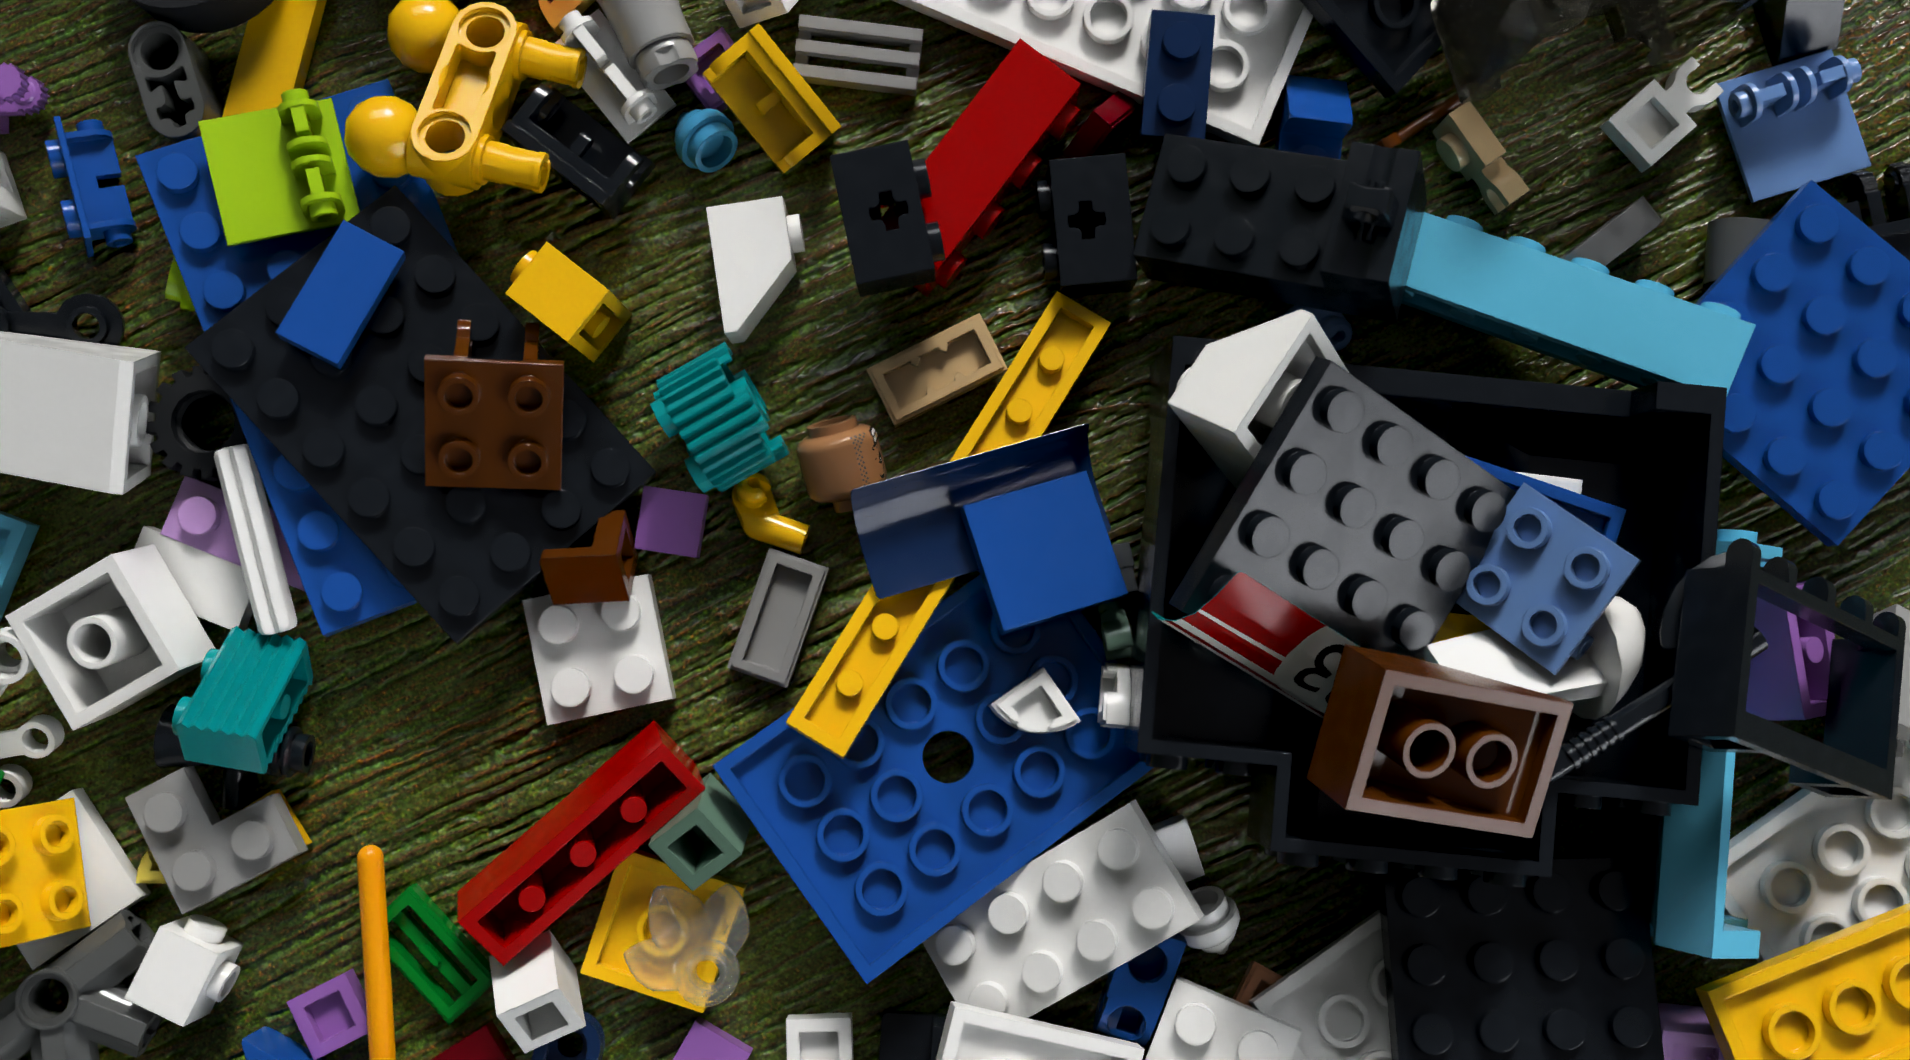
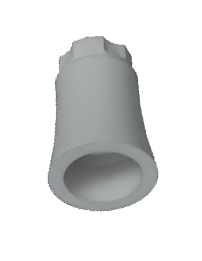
(653, 40)

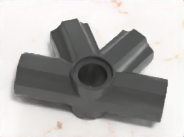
(95, 1004)

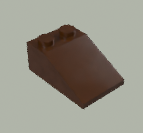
(1437, 744)

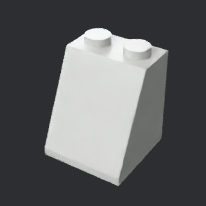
(76, 411)

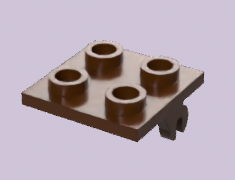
(493, 418)

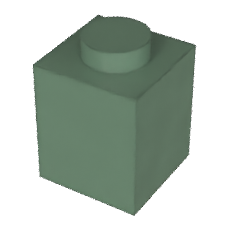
(703, 835)

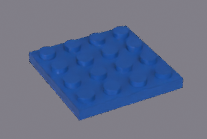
(1827, 372)

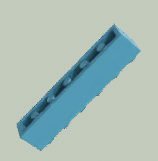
(1571, 308)

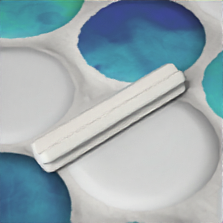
(255, 540)

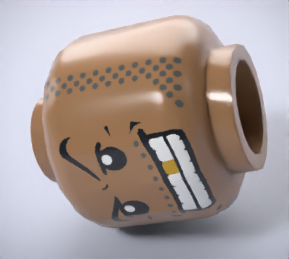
(840, 458)

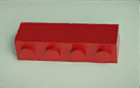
(992, 150)
(578, 843)

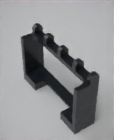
(1715, 671)

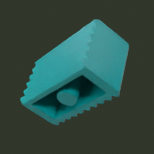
(244, 700)

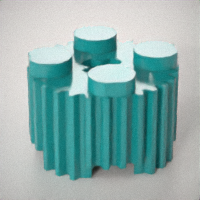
(718, 420)

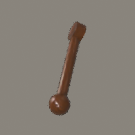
(1397, 138)

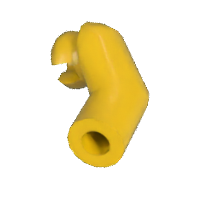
(761, 517)

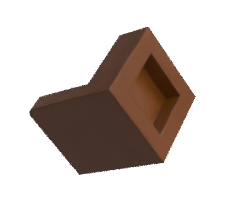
(594, 572)

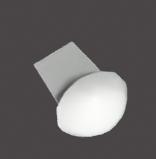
(1590, 683)

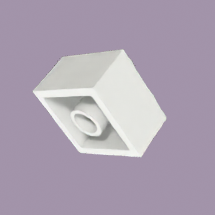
(111, 635)

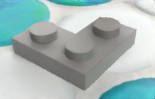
(200, 851)

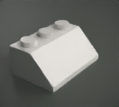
(1244, 385)

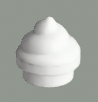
(1218, 925)

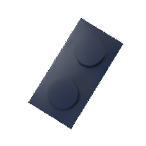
(1176, 75)

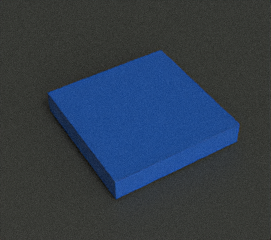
(1043, 552)

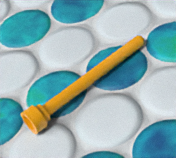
(376, 953)

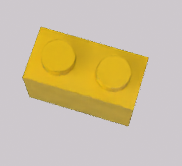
(567, 300)

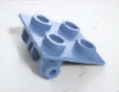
(1794, 124)
(1545, 579)

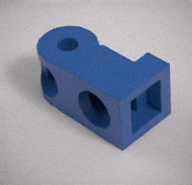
(1137, 992)

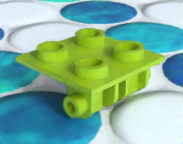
(279, 169)

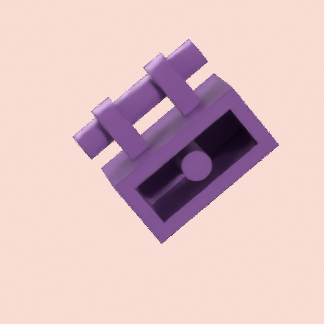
(1794, 671)

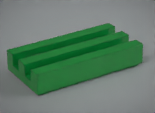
(454, 941)

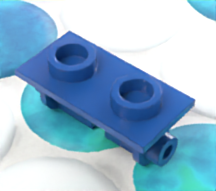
(84, 159)

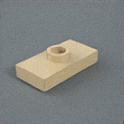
(937, 370)

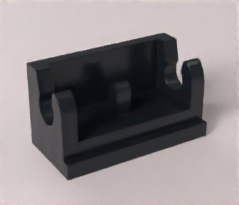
(579, 149)

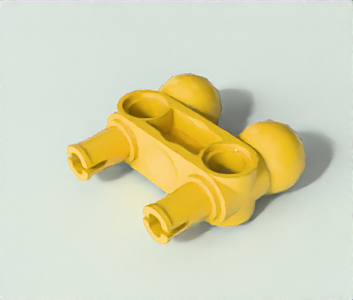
(476, 71)

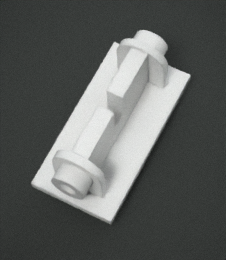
(610, 78)

